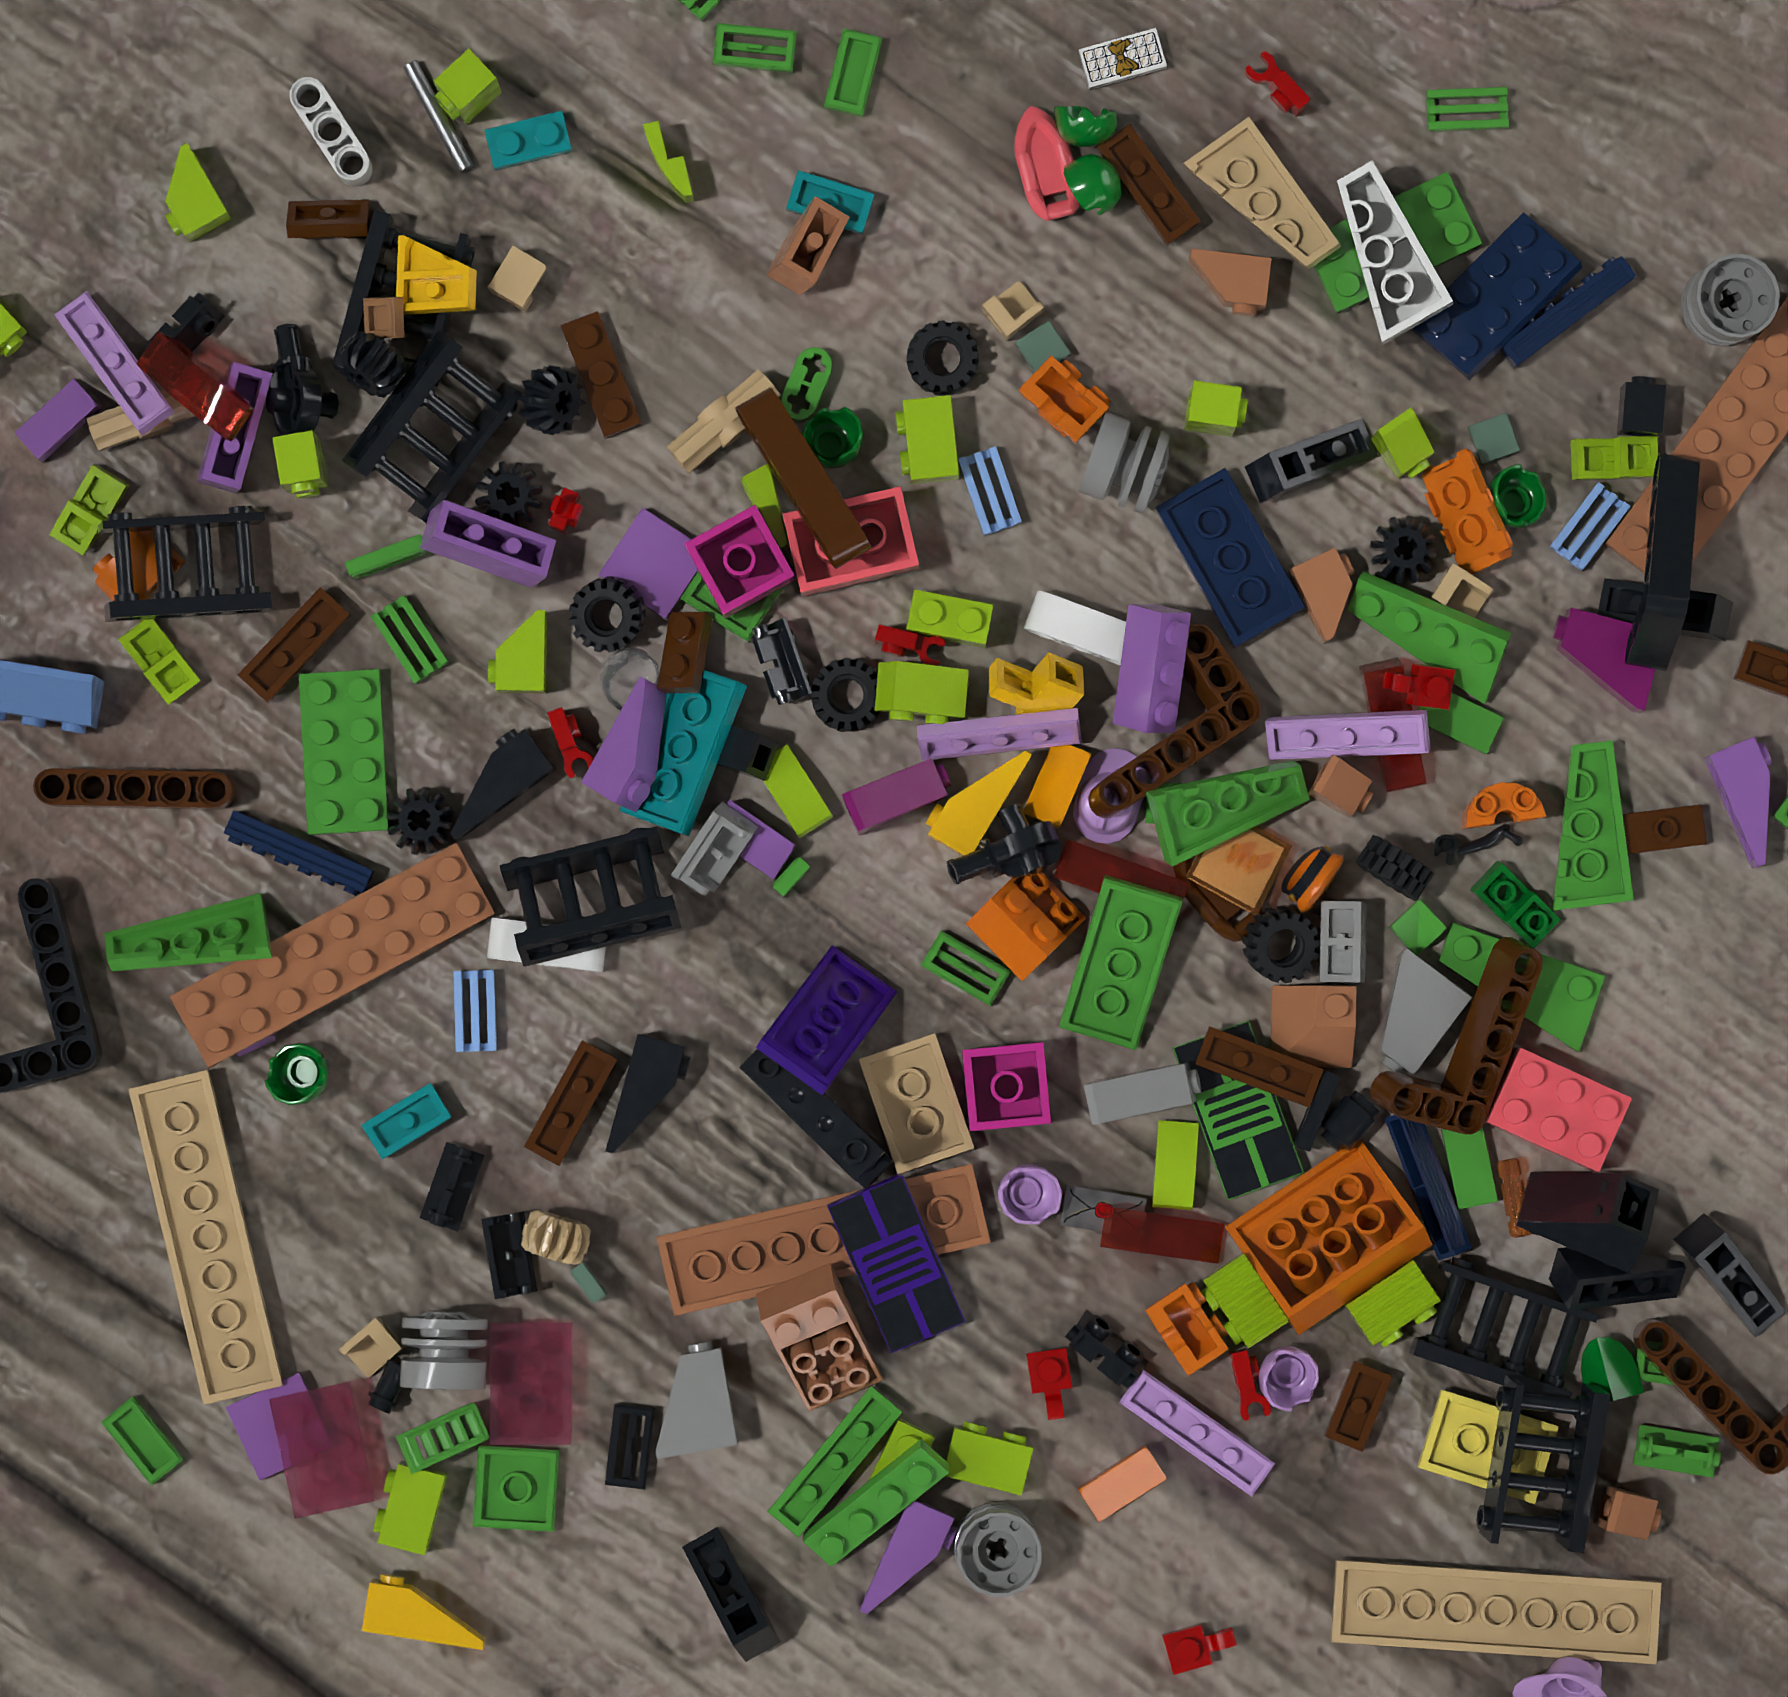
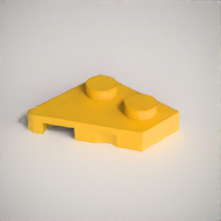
(432, 280)

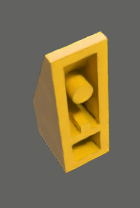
(970, 812)
(411, 1614)

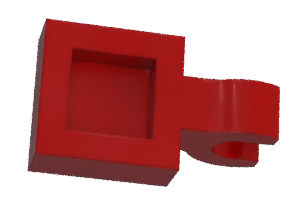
(1286, 92)
(565, 511)
(898, 641)
(1424, 686)
(566, 731)
(1245, 1373)
(1050, 1374)
(1191, 1649)

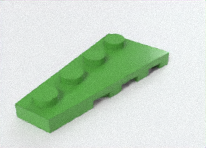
(1433, 632)
(1562, 995)

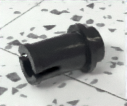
(387, 1388)

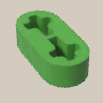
(815, 388)

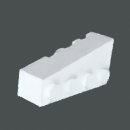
(1393, 263)

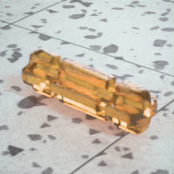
(1512, 1193)

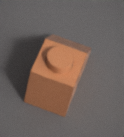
(808, 246)
(1234, 279)
(1324, 589)
(1341, 787)
(1628, 1513)

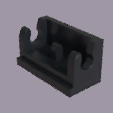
(508, 1261)

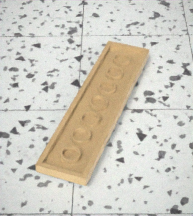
(206, 1237)
(1495, 1611)

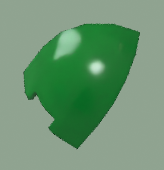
(1611, 1367)

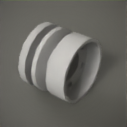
(1752, 294)
(1125, 463)
(443, 1352)
(1004, 1571)

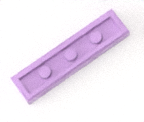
(114, 363)
(999, 734)
(1348, 734)
(1197, 1432)

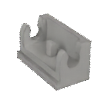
(715, 849)
(1343, 942)

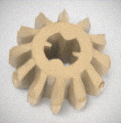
(555, 1237)

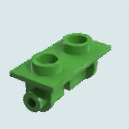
(1676, 1451)

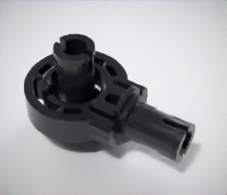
(294, 388)
(1019, 854)

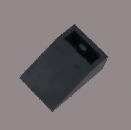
(1590, 1213)

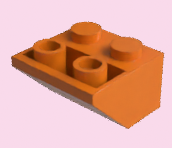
(1025, 922)

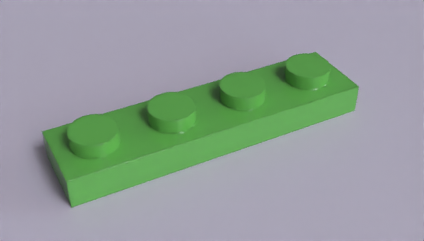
(834, 1461)
(876, 1502)

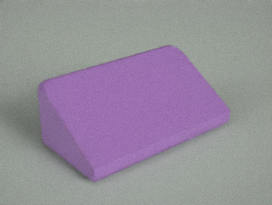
(57, 420)
(766, 848)

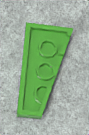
(1218, 808)
(1592, 839)
(201, 936)

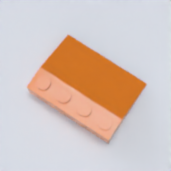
(1329, 1236)

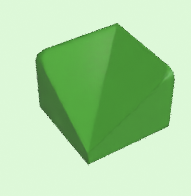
(1417, 927)

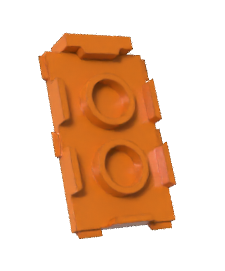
(1467, 513)

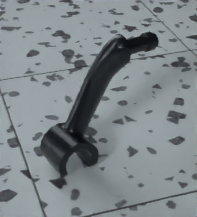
(1450, 844)

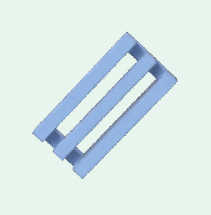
(979, 458)
(1609, 499)
(474, 977)

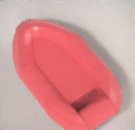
(1041, 164)

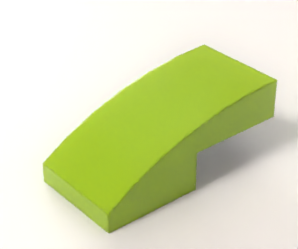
(672, 169)
(1613, 458)
(92, 503)
(159, 659)
(795, 793)
(1175, 1165)

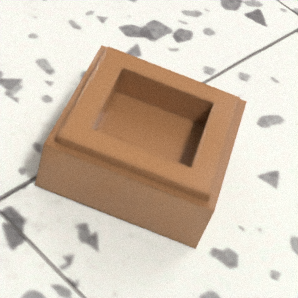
(384, 317)

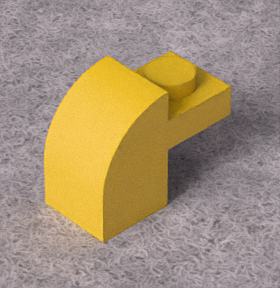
(1049, 687)

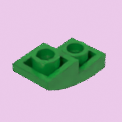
(1515, 904)

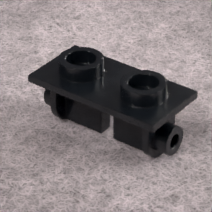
(197, 321)
(778, 644)
(452, 1186)
(1122, 1358)

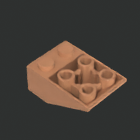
(818, 1337)

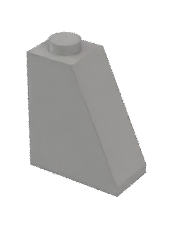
(1417, 1013)
(1141, 1092)
(699, 1405)

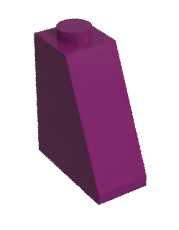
(1598, 649)
(896, 795)

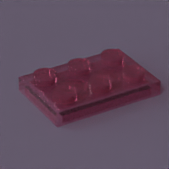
(531, 1383)
(322, 1449)

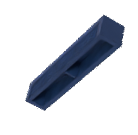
(1572, 308)
(299, 852)
(1429, 1186)

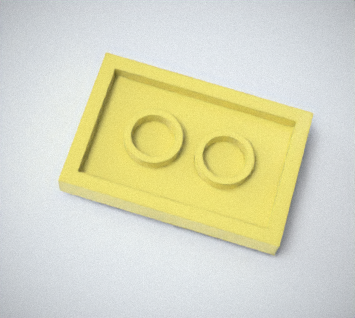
(1463, 1441)

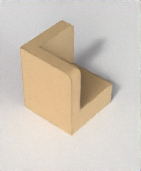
(517, 278)
(1012, 310)
(1461, 591)
(372, 1346)

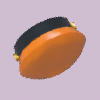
(1311, 877)

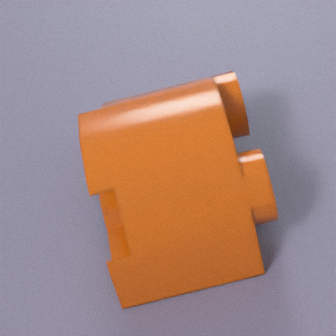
(1063, 399)
(143, 567)
(1509, 798)
(1187, 1329)

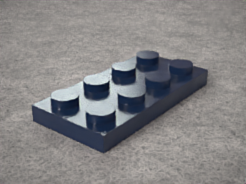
(1499, 295)
(1229, 557)

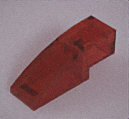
(195, 385)
(1398, 770)
(1088, 866)
(1161, 1235)

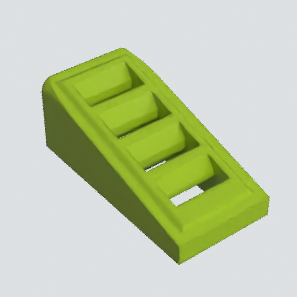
(762, 492)

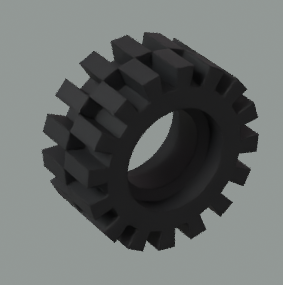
(583, 618)
(822, 688)
(1394, 867)

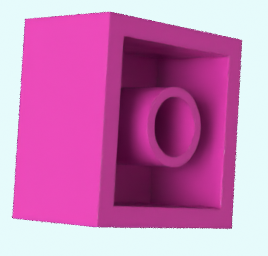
(739, 561)
(1006, 1086)

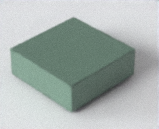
(1040, 345)
(1493, 439)
(588, 1282)

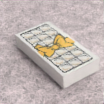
(1122, 58)

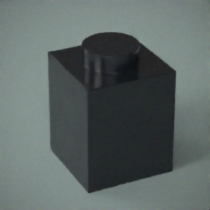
(1641, 407)
(748, 753)

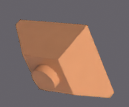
(1314, 1024)

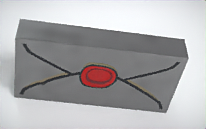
(1085, 1206)

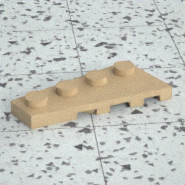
(1260, 188)

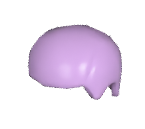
(1029, 1194)
(1288, 1377)

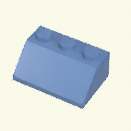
(50, 695)

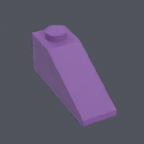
(630, 752)
(1744, 788)
(912, 1546)

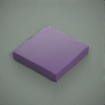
(653, 562)
(256, 1427)

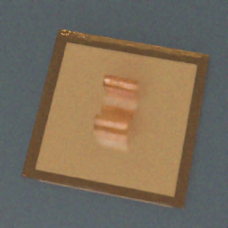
(1241, 868)

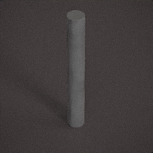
(438, 116)

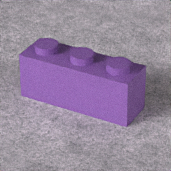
(226, 461)
(487, 544)
(1151, 668)

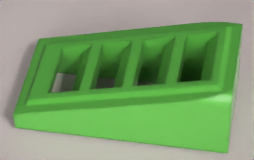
(466, 1429)

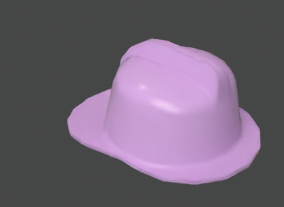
(1092, 826)
(1564, 1678)

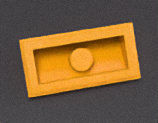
(1056, 784)

